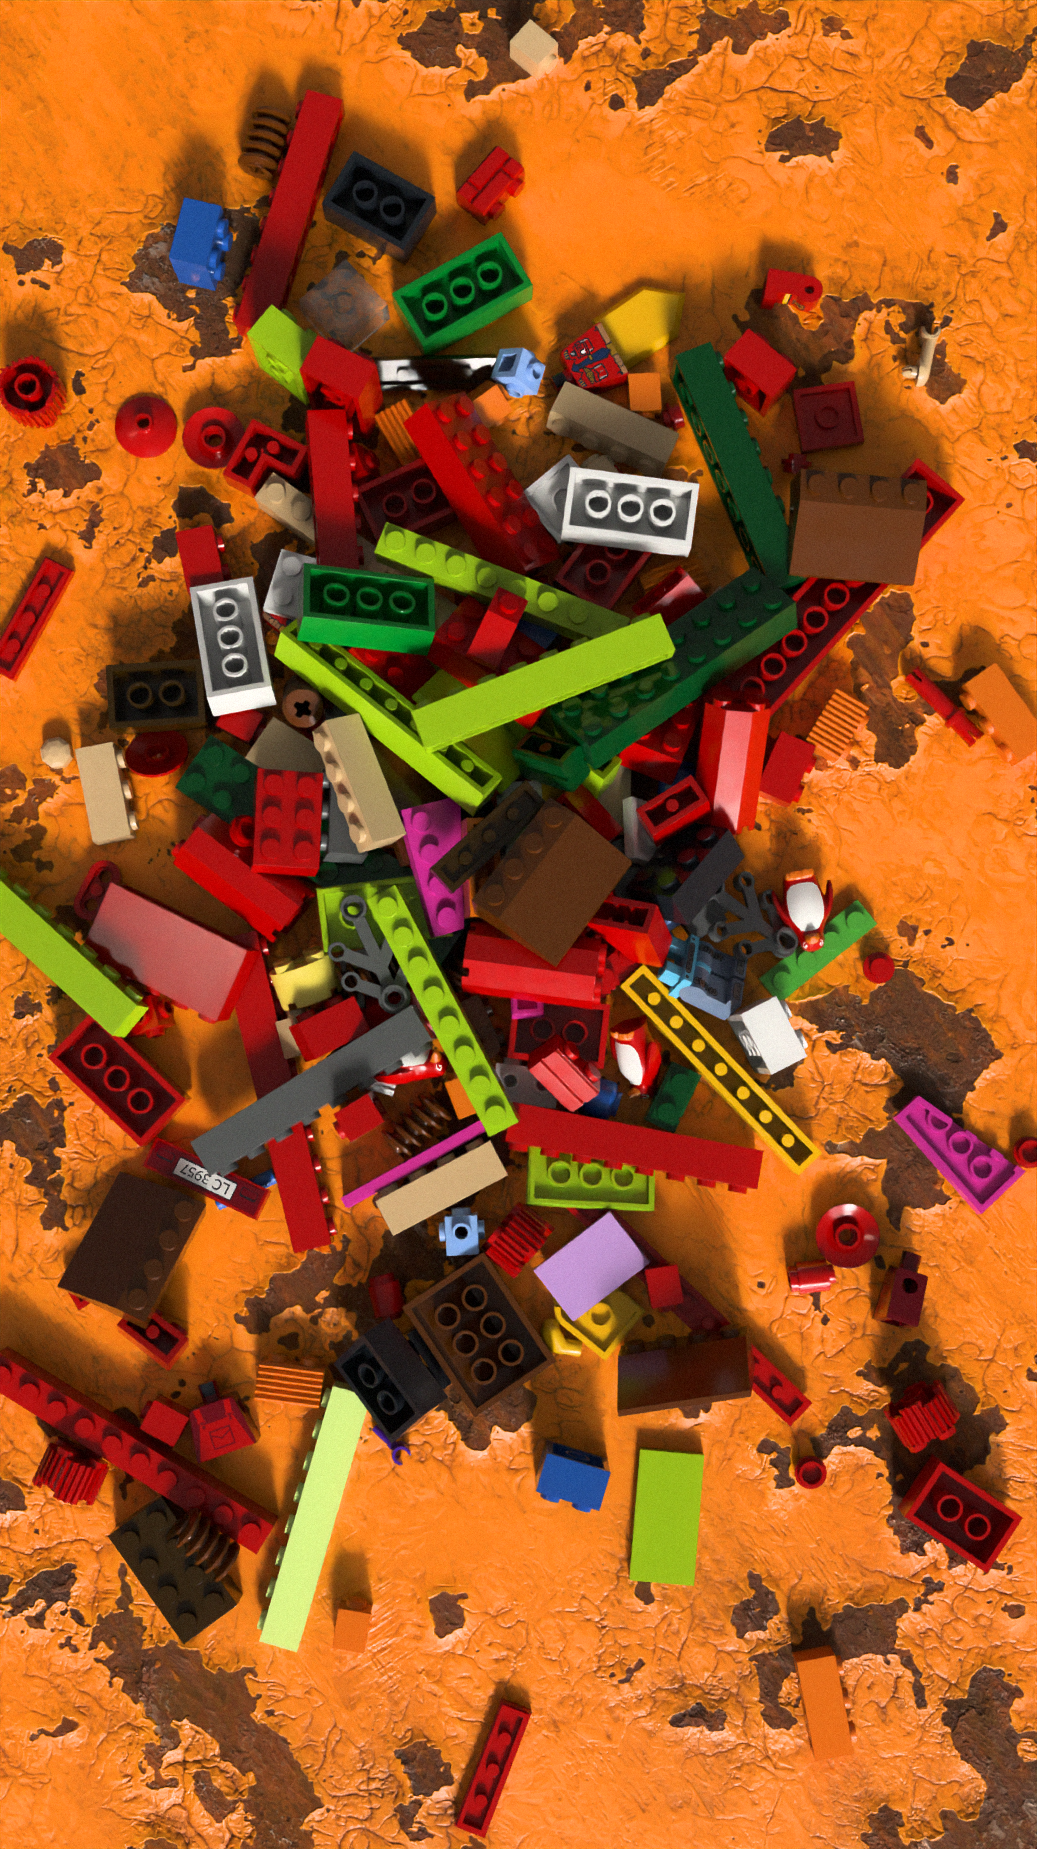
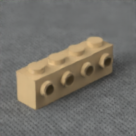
(612, 430)
(358, 782)
(442, 1186)

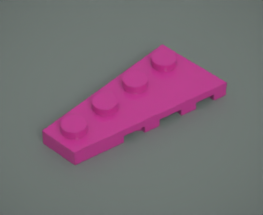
(430, 834)
(968, 1164)

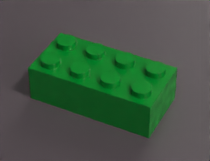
(463, 295)
(365, 609)

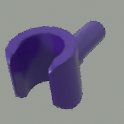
(395, 1446)

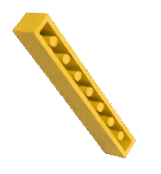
(720, 1070)

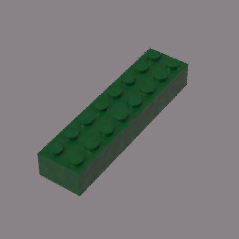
(734, 463)
(708, 647)

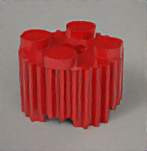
(47, 387)
(519, 1240)
(923, 1415)
(71, 1472)

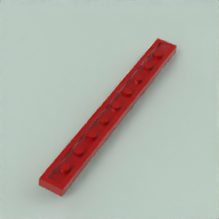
(700, 1314)

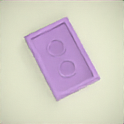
(591, 1265)

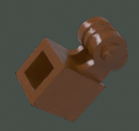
(478, 1013)

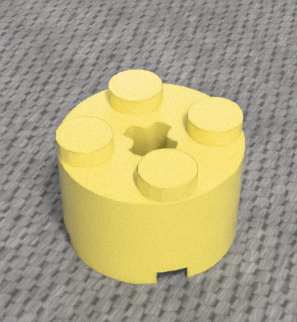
(305, 978)

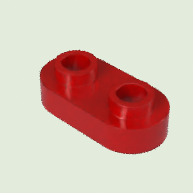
(95, 888)

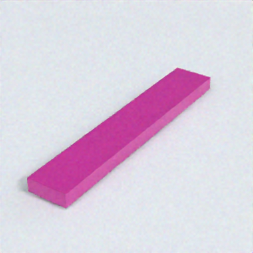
(413, 1164)

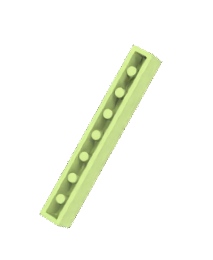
(315, 1518)

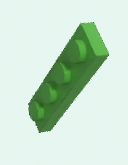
(802, 965)

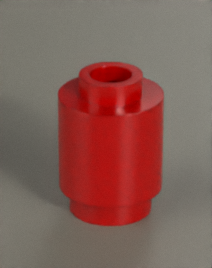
(811, 1276)
(386, 1296)

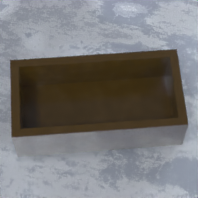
(172, 1580)

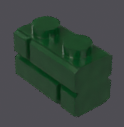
(551, 761)
(672, 1096)

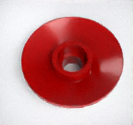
(205, 426)
(153, 439)
(156, 753)
(863, 1239)

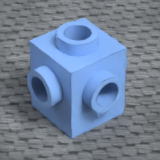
(518, 371)
(462, 1244)

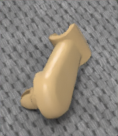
(923, 365)

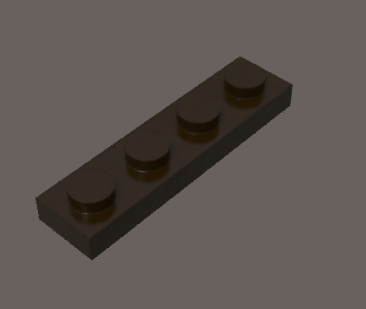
(434, 371)
(487, 837)

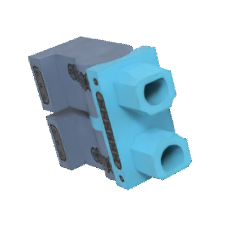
(704, 976)

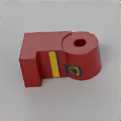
(790, 289)

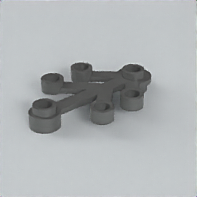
(752, 921)
(376, 961)

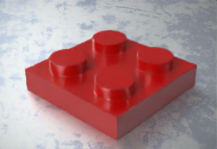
(827, 417)

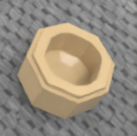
(56, 753)

